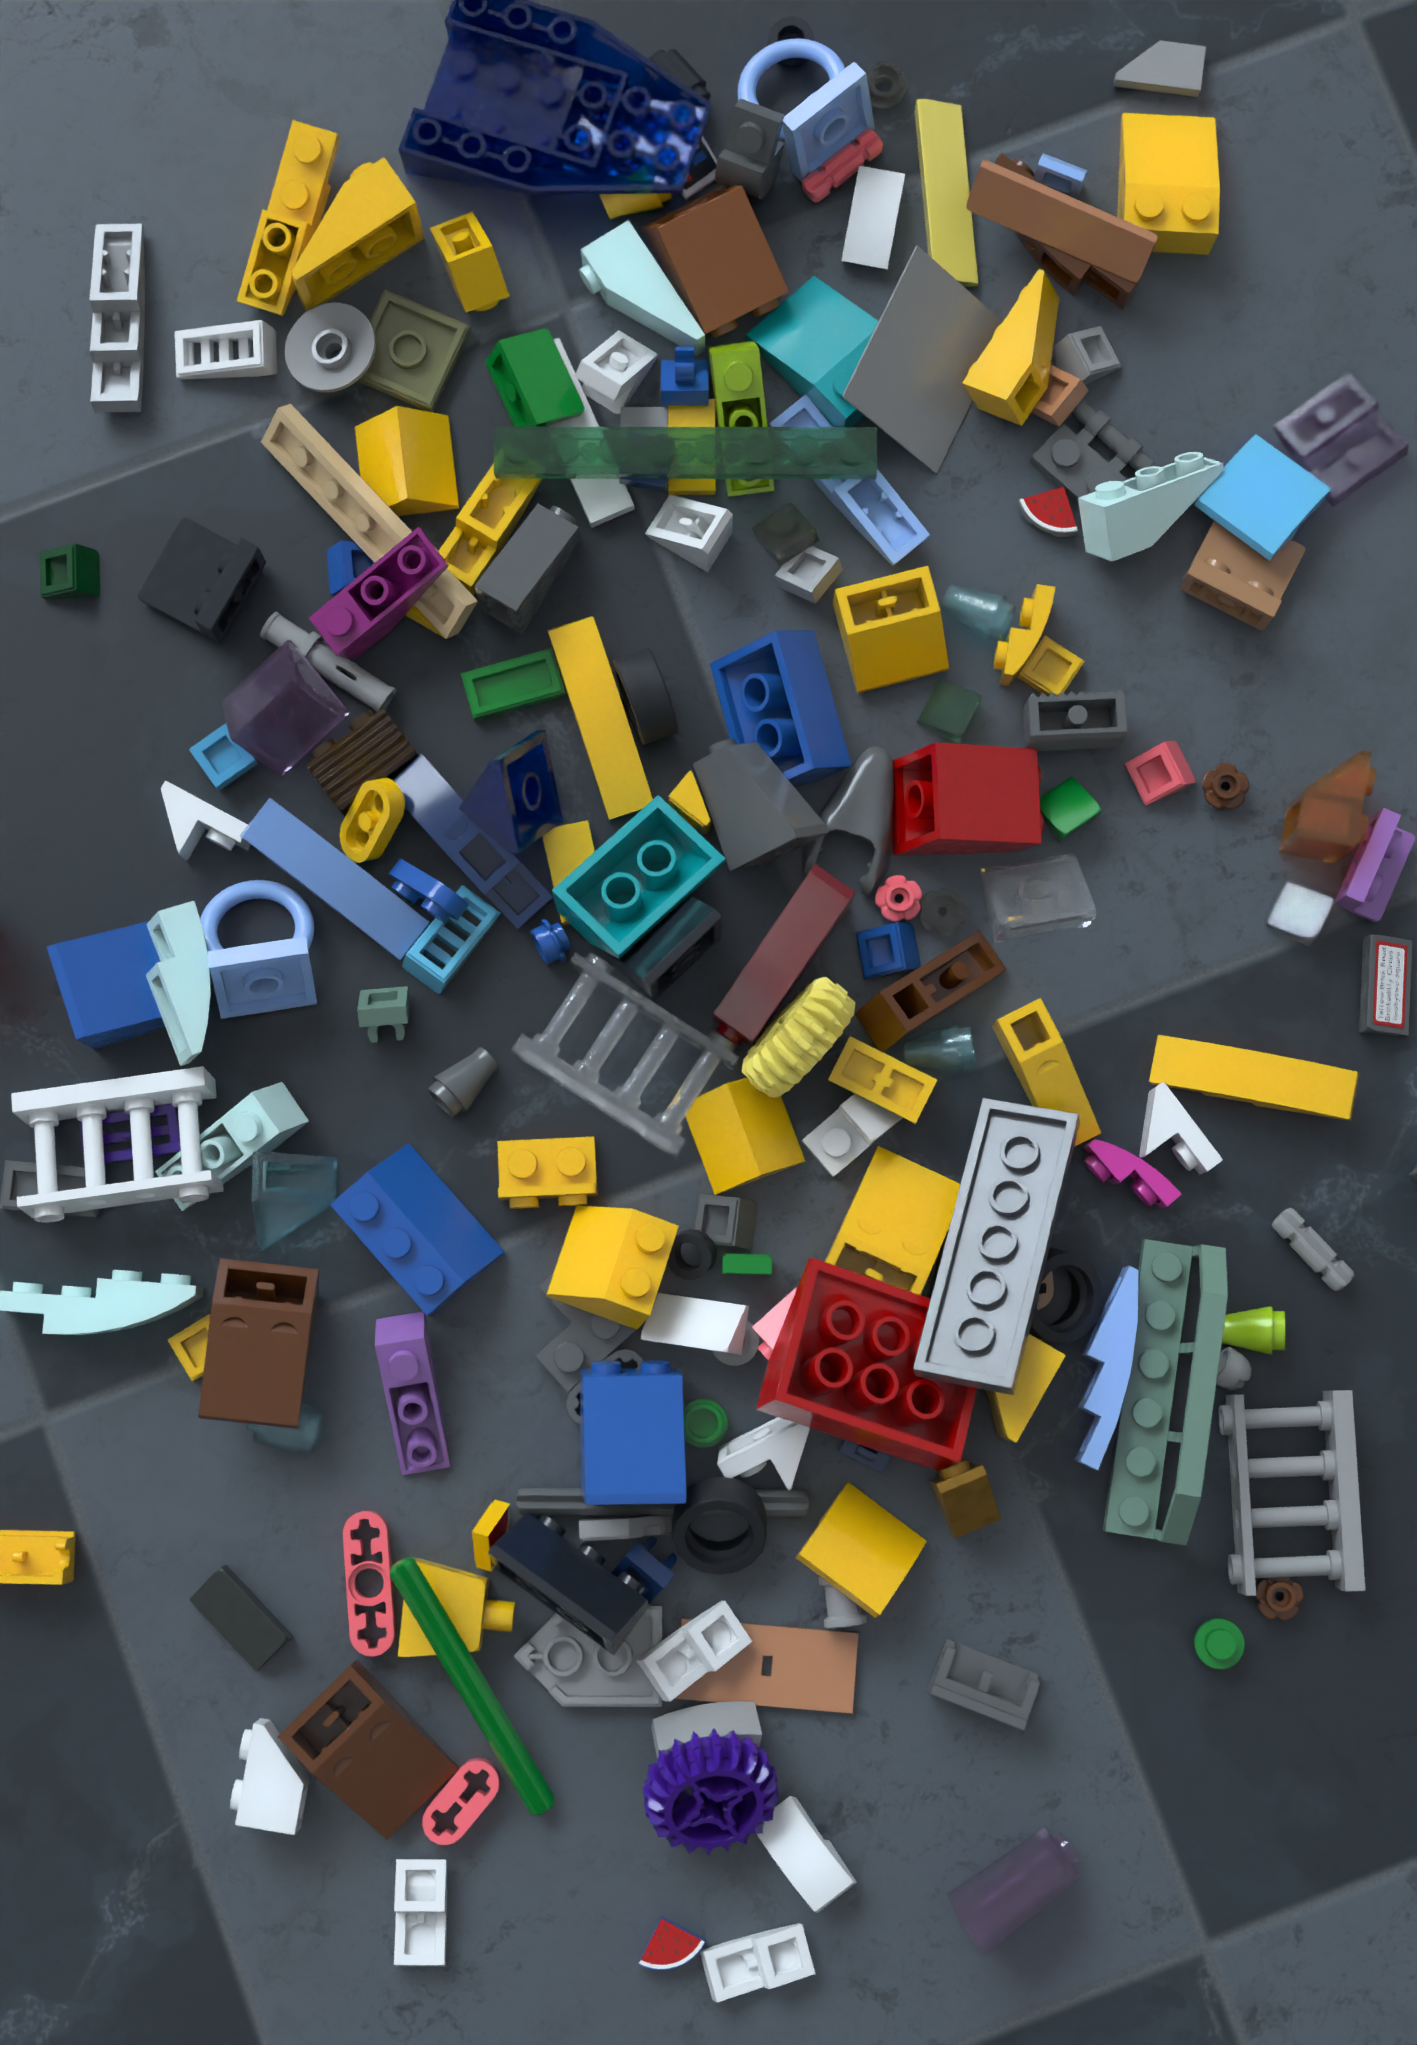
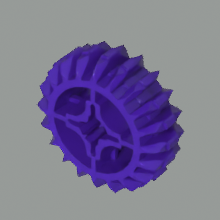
(710, 1791)

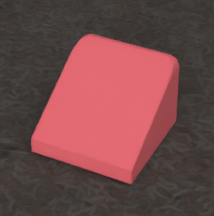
(1160, 772)

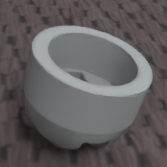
(1232, 1369)

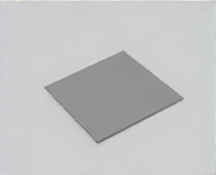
(919, 359)

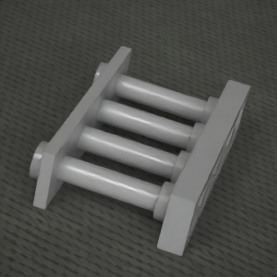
(1337, 1514)

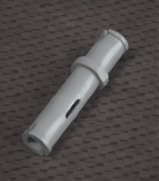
(326, 663)

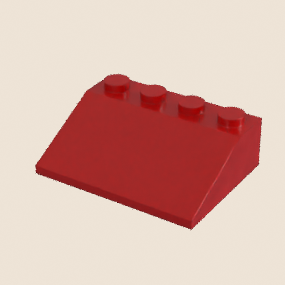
(850, 1372)

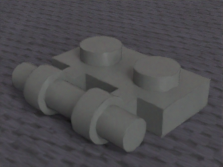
(1076, 466)

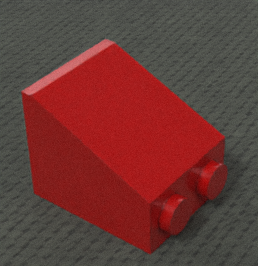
(966, 800)

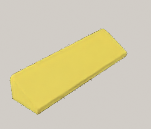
(946, 189)

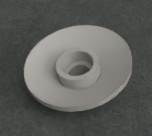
(320, 334)

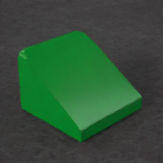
(1068, 808)

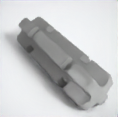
(1313, 1249)

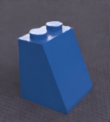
(107, 985)
(632, 1434)

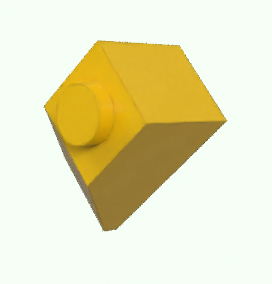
(470, 262)

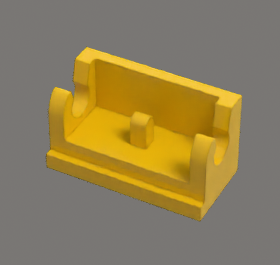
(882, 1080)
(37, 1557)

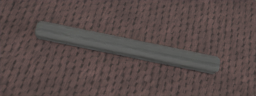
(571, 1502)

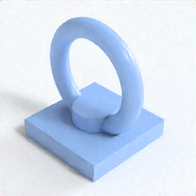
(826, 117)
(261, 974)

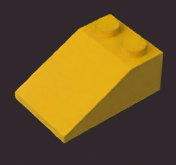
(1170, 180)
(360, 232)

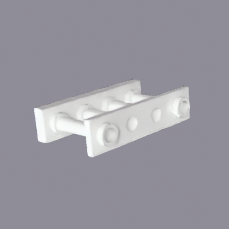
(90, 1104)

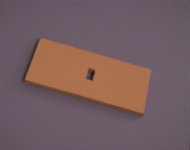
(808, 1670)

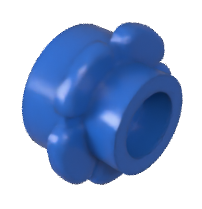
(550, 941)

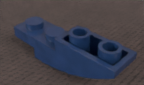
(476, 853)

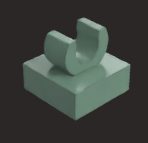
(384, 1007)

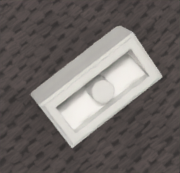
(697, 1323)

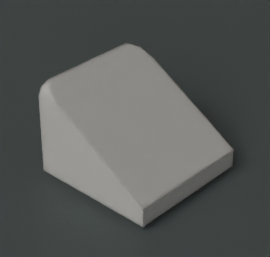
(1086, 355)

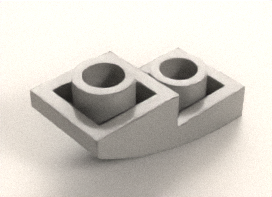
(701, 1719)

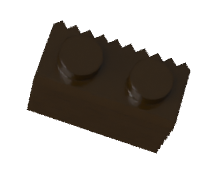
(367, 753)

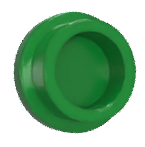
(704, 1423)
(1219, 1643)

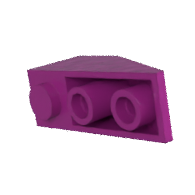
(379, 596)

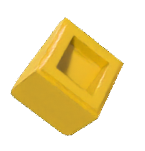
(689, 804)

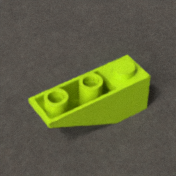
(739, 399)

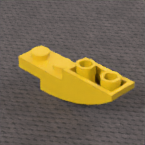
(291, 217)

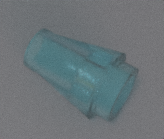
(981, 611)
(942, 1049)

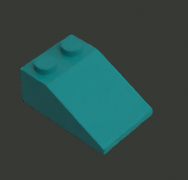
(816, 346)

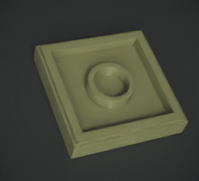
(413, 351)

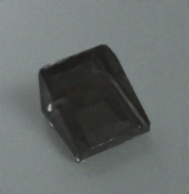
(1300, 913)

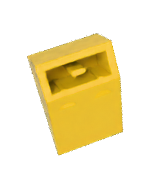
(895, 1222)

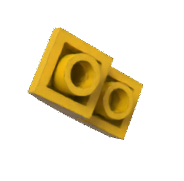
(1020, 643)

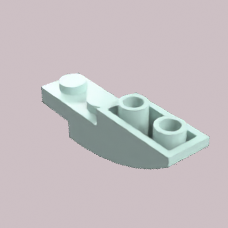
(118, 1304)

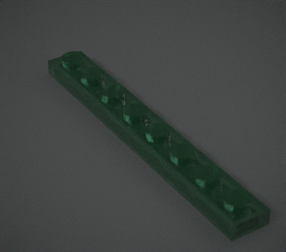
(685, 452)

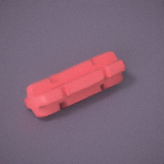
(842, 165)

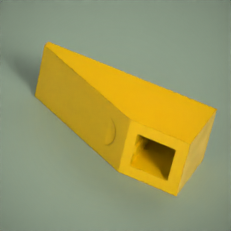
(1017, 360)
(1044, 1064)

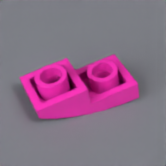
(1115, 1164)

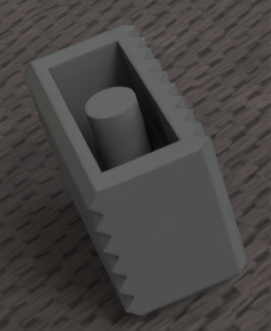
(1075, 721)

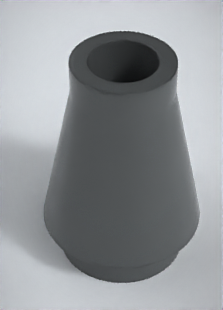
(462, 1082)

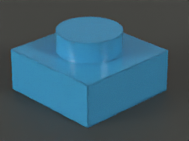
(222, 758)

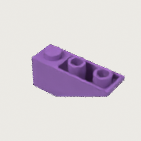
(412, 1392)

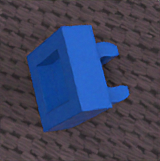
(684, 379)

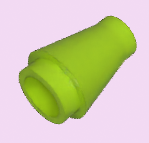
(1255, 1330)

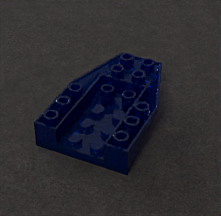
(551, 108)

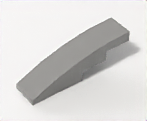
(118, 317)

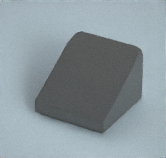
(727, 1220)

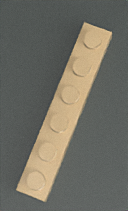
(358, 510)

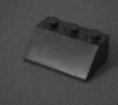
(570, 1580)

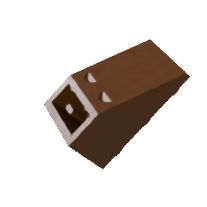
(259, 1343)
(368, 1750)

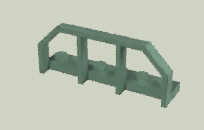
(1148, 1398)

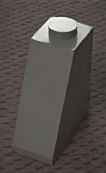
(528, 567)
(753, 805)

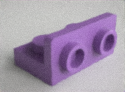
(1375, 867)

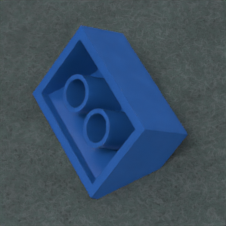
(783, 701)
(417, 1229)

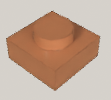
(1060, 397)

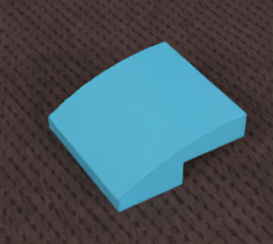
(1262, 497)

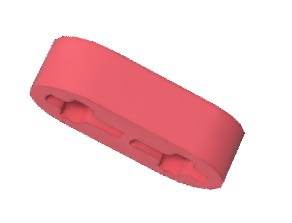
(452, 1793)

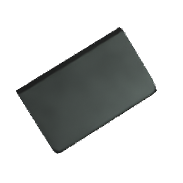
(240, 1617)

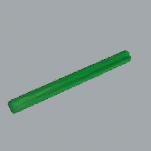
(472, 1685)

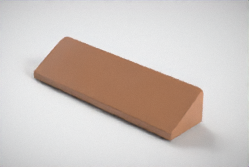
(1061, 221)

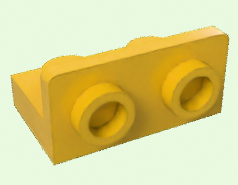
(547, 1170)

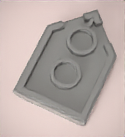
(585, 1673)

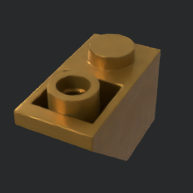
(965, 1497)

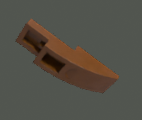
(1066, 269)

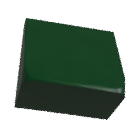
(69, 572)

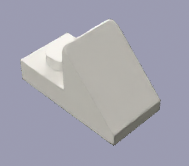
(615, 371)
(191, 817)
(1168, 1119)
(848, 1133)
(774, 1440)

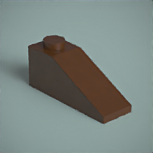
(929, 991)

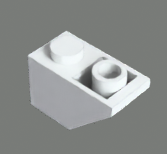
(273, 1783)

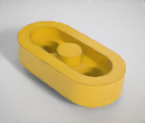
(372, 820)

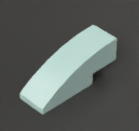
(181, 978)

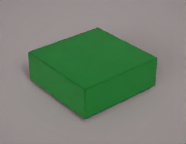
(747, 1264)

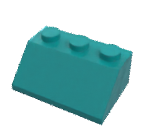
(636, 878)

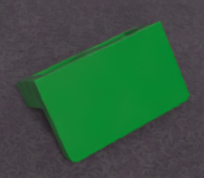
(533, 380)

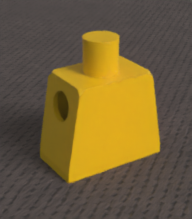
(465, 1603)

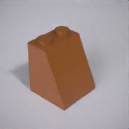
(717, 259)

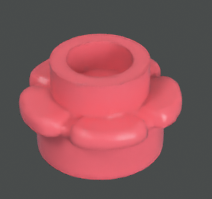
(896, 911)

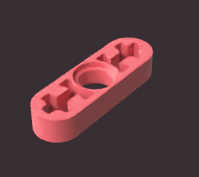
(383, 1619)

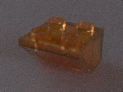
(1327, 815)

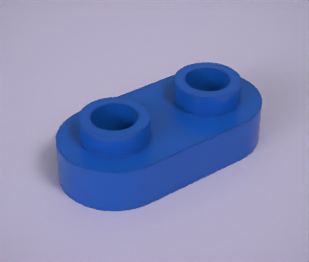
(437, 897)

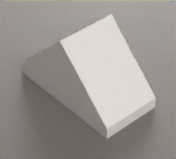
(692, 530)

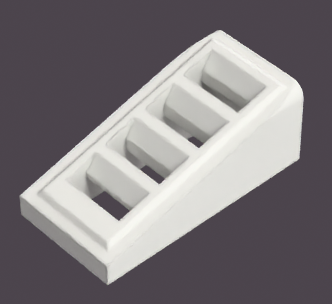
(258, 331)

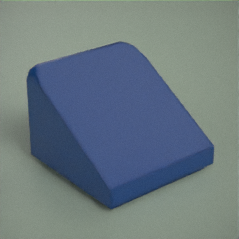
(345, 564)
(888, 950)

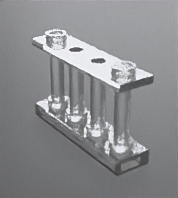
(584, 1075)

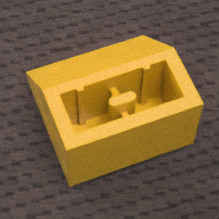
(891, 629)

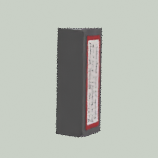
(1385, 985)

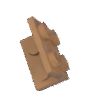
(1239, 578)

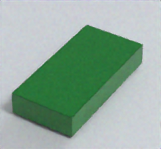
(513, 684)

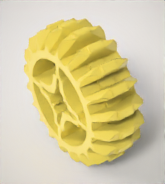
(798, 1037)

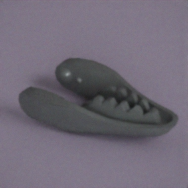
(863, 809)

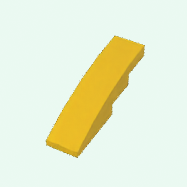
(482, 531)
(600, 717)
(1254, 1077)

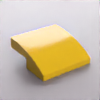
(861, 1550)

